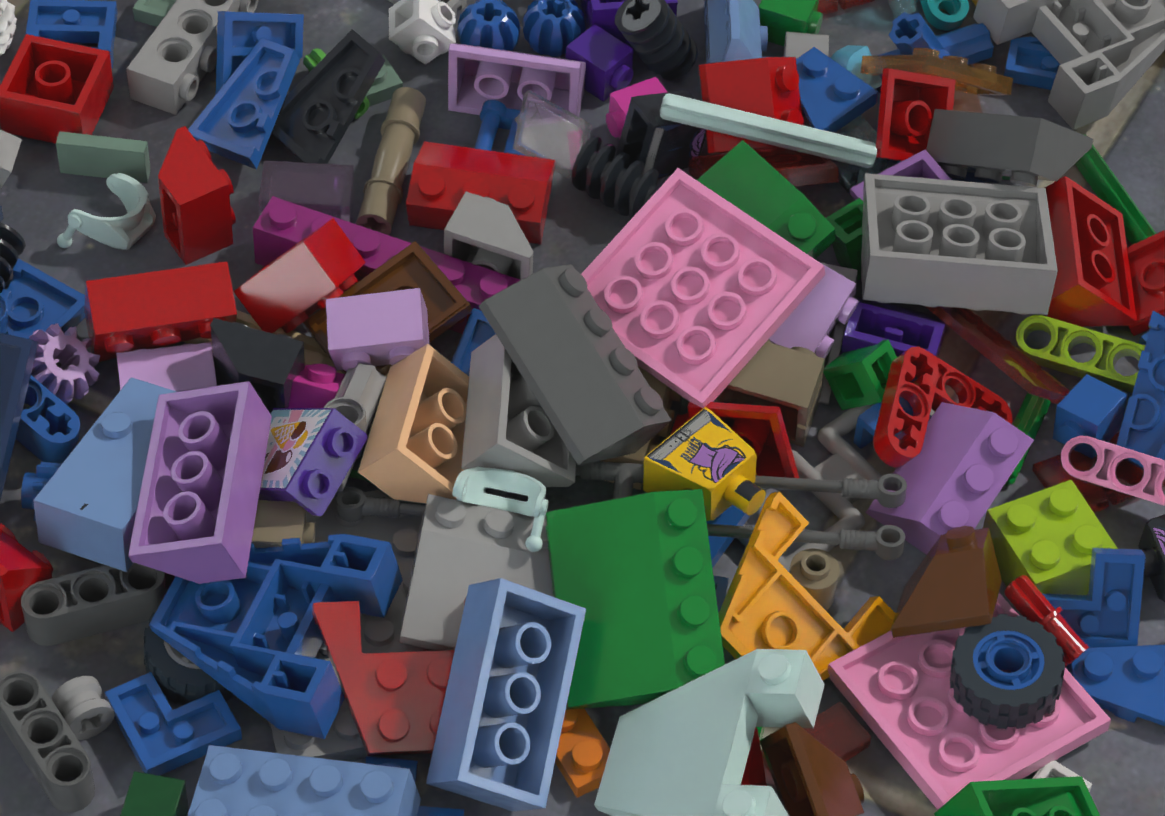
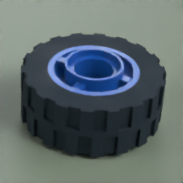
(1002, 696)

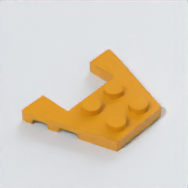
(776, 612)

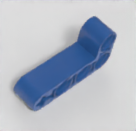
(49, 425)

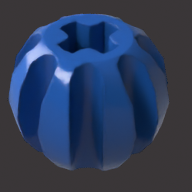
(489, 25)
(552, 25)

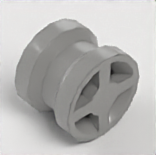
(82, 706)

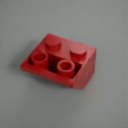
(194, 199)

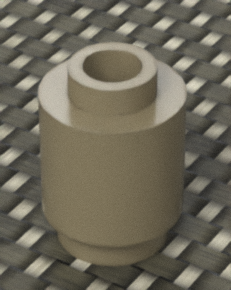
(817, 574)

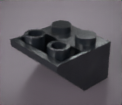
(258, 357)

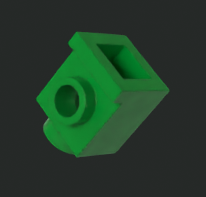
(848, 235)
(860, 375)

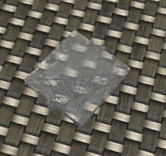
(550, 132)

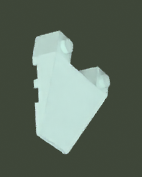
(693, 743)

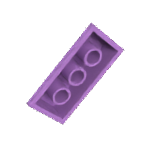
(202, 483)

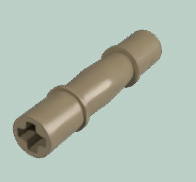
(399, 134)

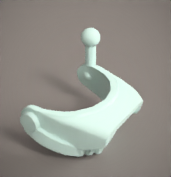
(118, 231)
(472, 485)

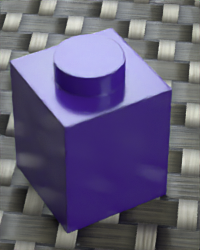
(606, 60)

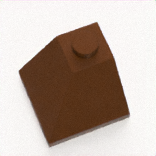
(951, 586)
(810, 775)

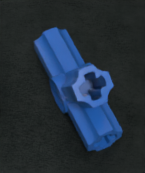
(913, 32)

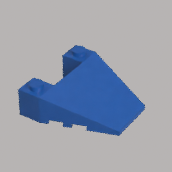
(261, 630)

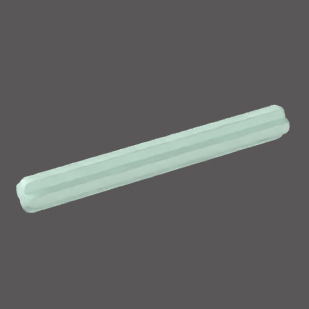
(768, 130)

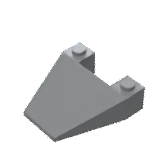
(1097, 42)

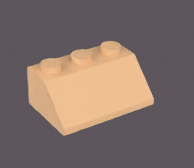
(418, 428)

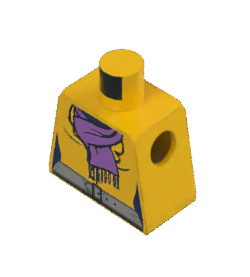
(708, 458)

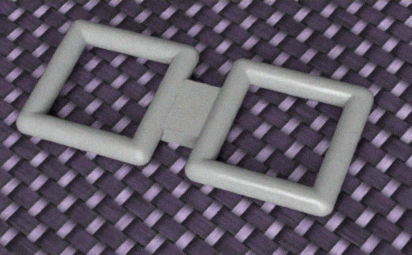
(842, 464)

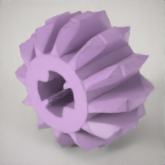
(76, 362)

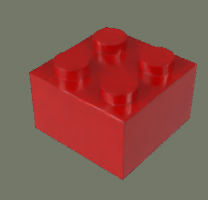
(54, 89)
(301, 279)

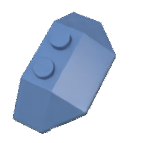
(733, 31)

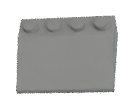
(957, 244)
(464, 547)

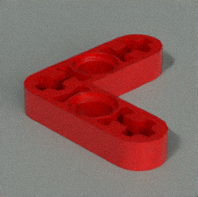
(923, 395)

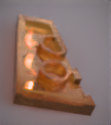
(973, 79)

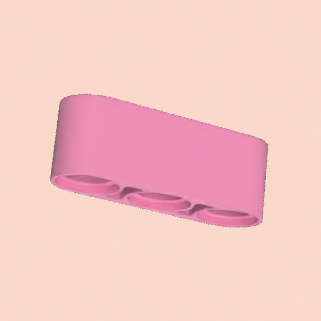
(1108, 459)

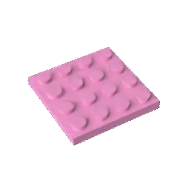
(697, 287)
(908, 703)

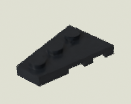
(327, 99)

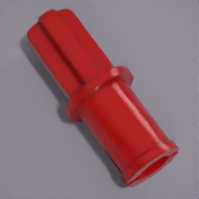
(1037, 608)

